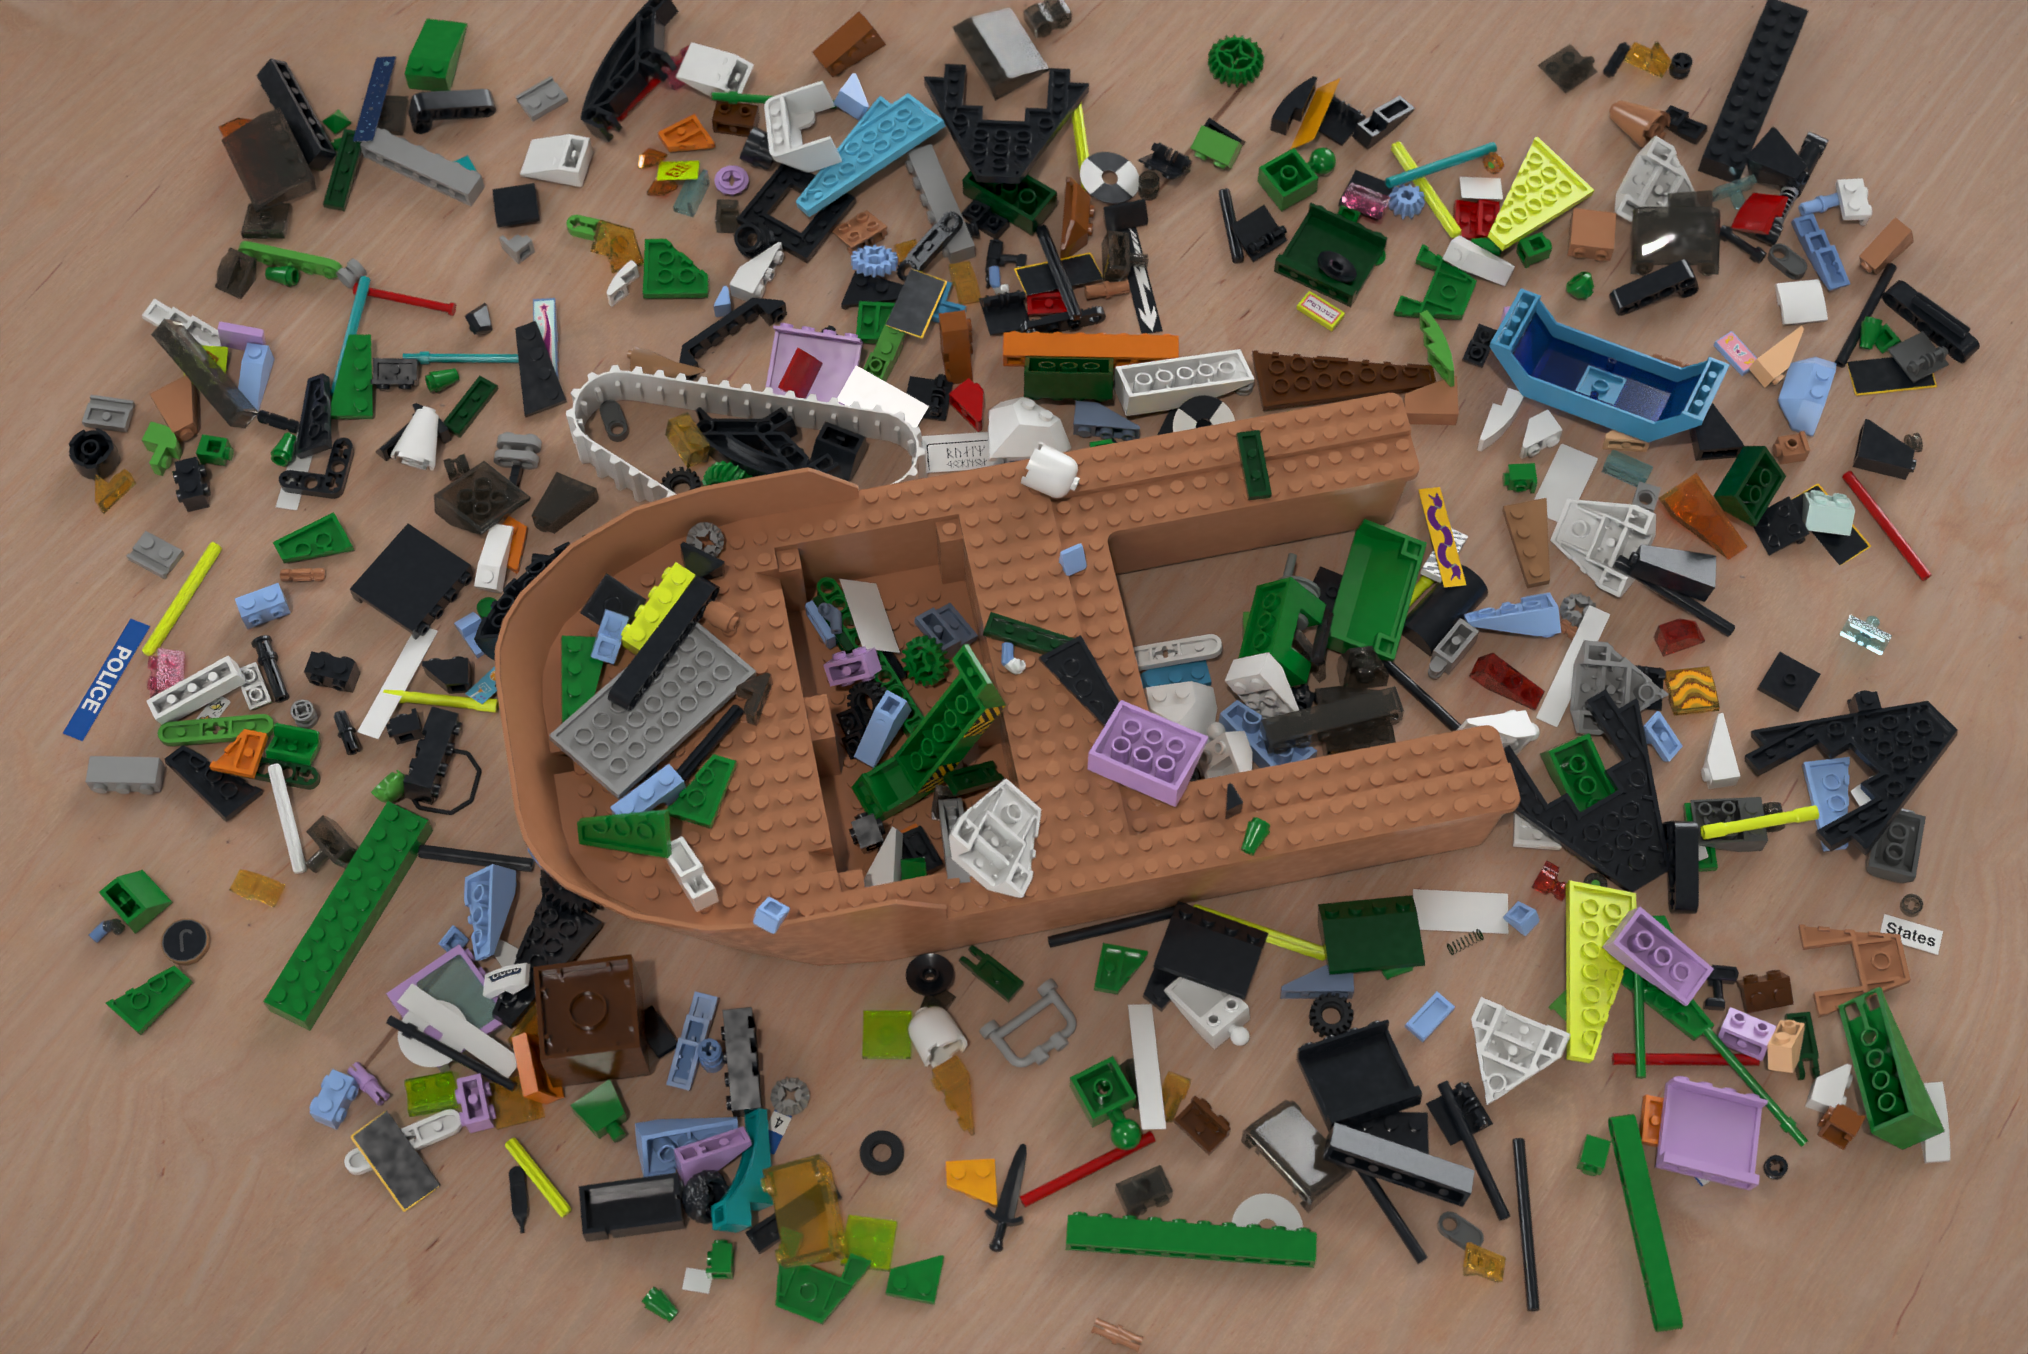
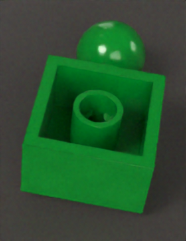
(1291, 179)
(1110, 1106)

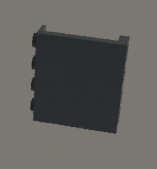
(413, 581)
(1357, 1076)

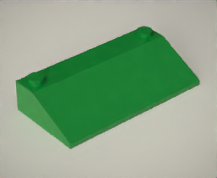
(1375, 590)

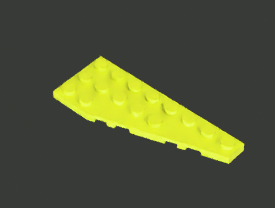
(1590, 970)

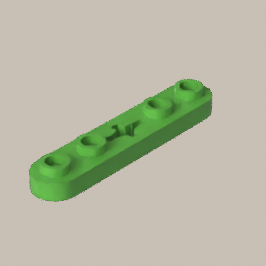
(303, 262)
(193, 731)

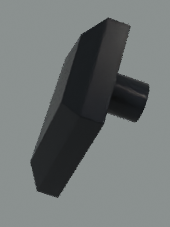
(479, 320)

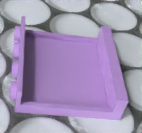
(836, 353)
(1710, 1133)

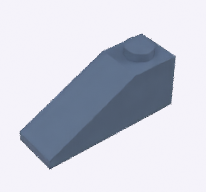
(1317, 983)

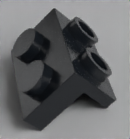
(395, 372)

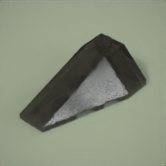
(1361, 668)

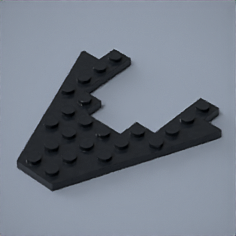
(1000, 148)
(1894, 742)
(1621, 832)

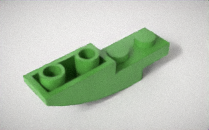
(886, 353)

